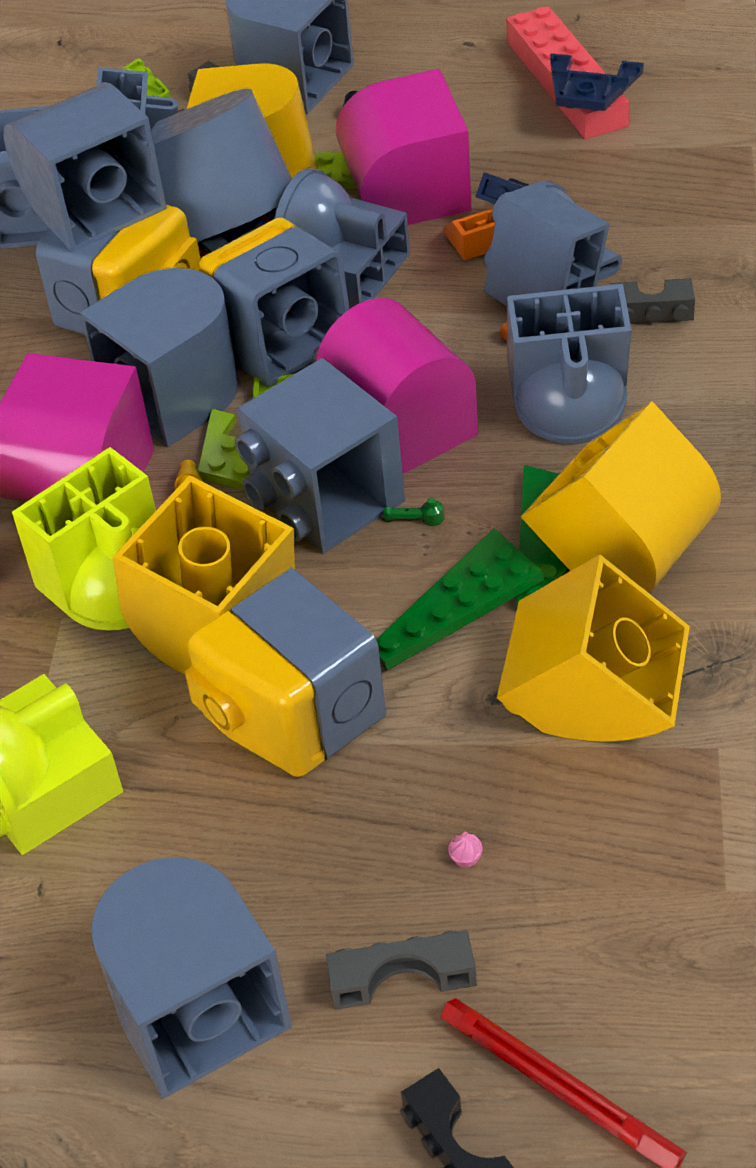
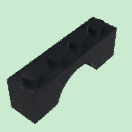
(434, 1109)

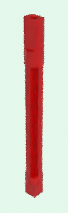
(564, 1085)

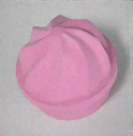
(465, 849)

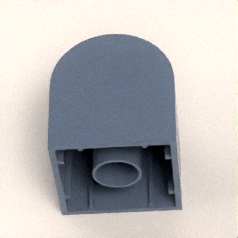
(300, 35)
(220, 163)
(87, 165)
(177, 338)
(187, 970)

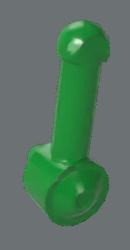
(430, 512)

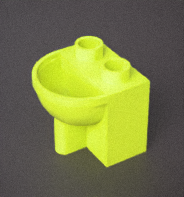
(78, 529)
(49, 764)

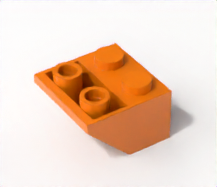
(471, 234)

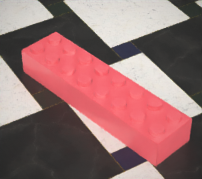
(538, 35)

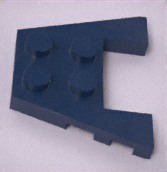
(590, 89)

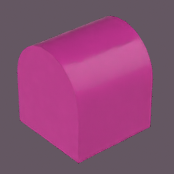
(408, 146)
(408, 373)
(63, 416)

